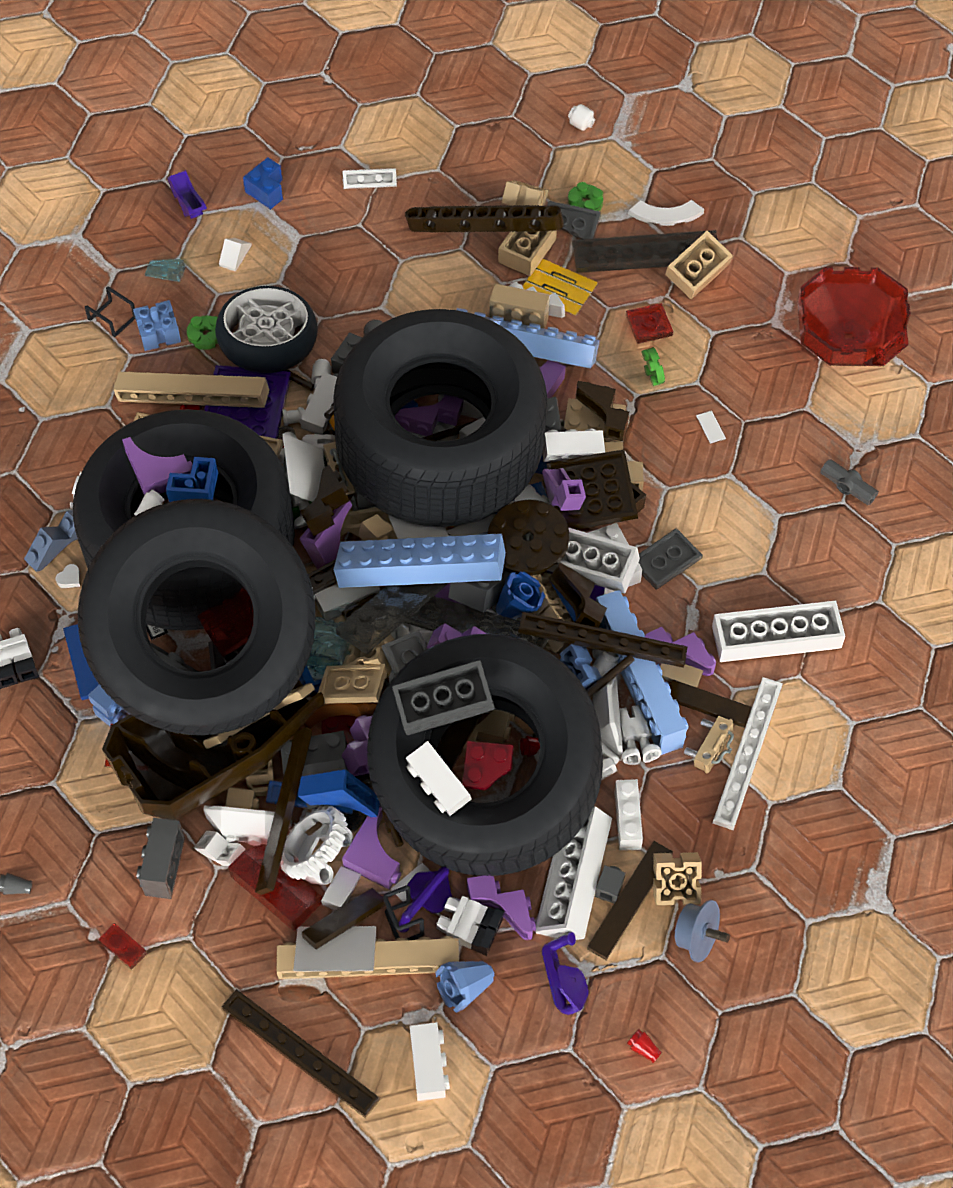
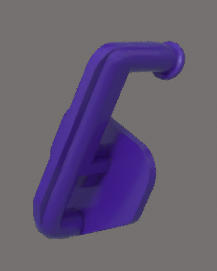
(427, 891)
(564, 980)

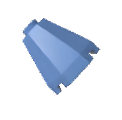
(463, 982)

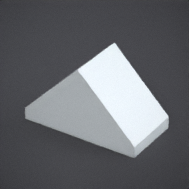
(233, 253)

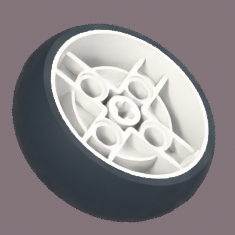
(266, 329)

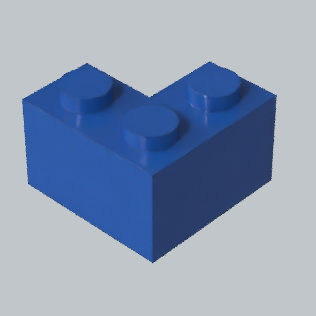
(264, 182)
(197, 485)

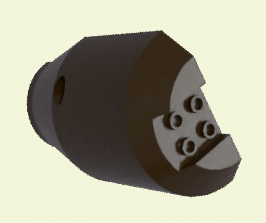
(182, 769)

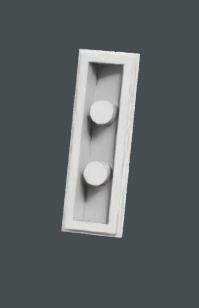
(369, 178)

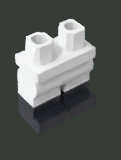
(16, 651)
(471, 923)

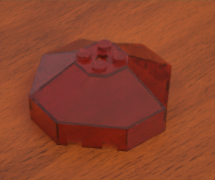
(857, 303)

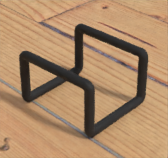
(97, 313)
(392, 918)

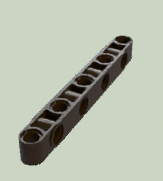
(484, 218)

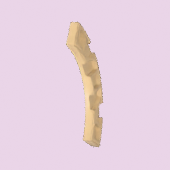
(295, 695)

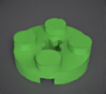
(586, 191)
(195, 332)
(653, 367)

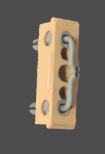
(331, 455)
(713, 744)

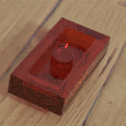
(123, 946)

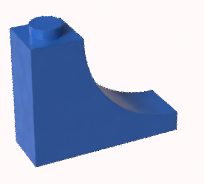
(339, 789)

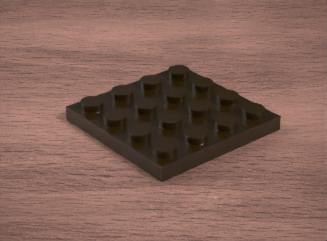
(606, 489)

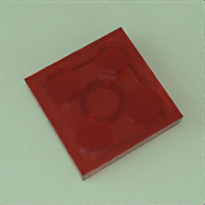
(649, 323)

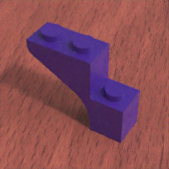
(189, 200)

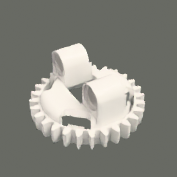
(300, 845)

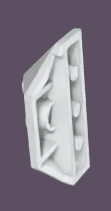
(608, 714)
(241, 824)

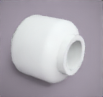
(581, 117)

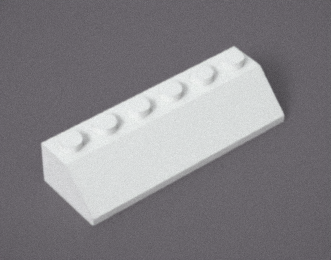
(574, 880)

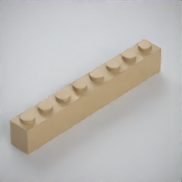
(191, 389)
(390, 958)

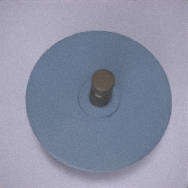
(698, 929)

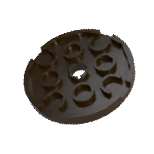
(546, 526)

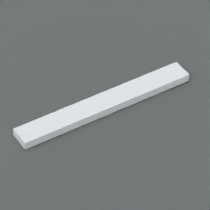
(747, 754)

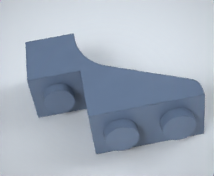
(51, 542)

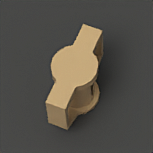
(261, 777)

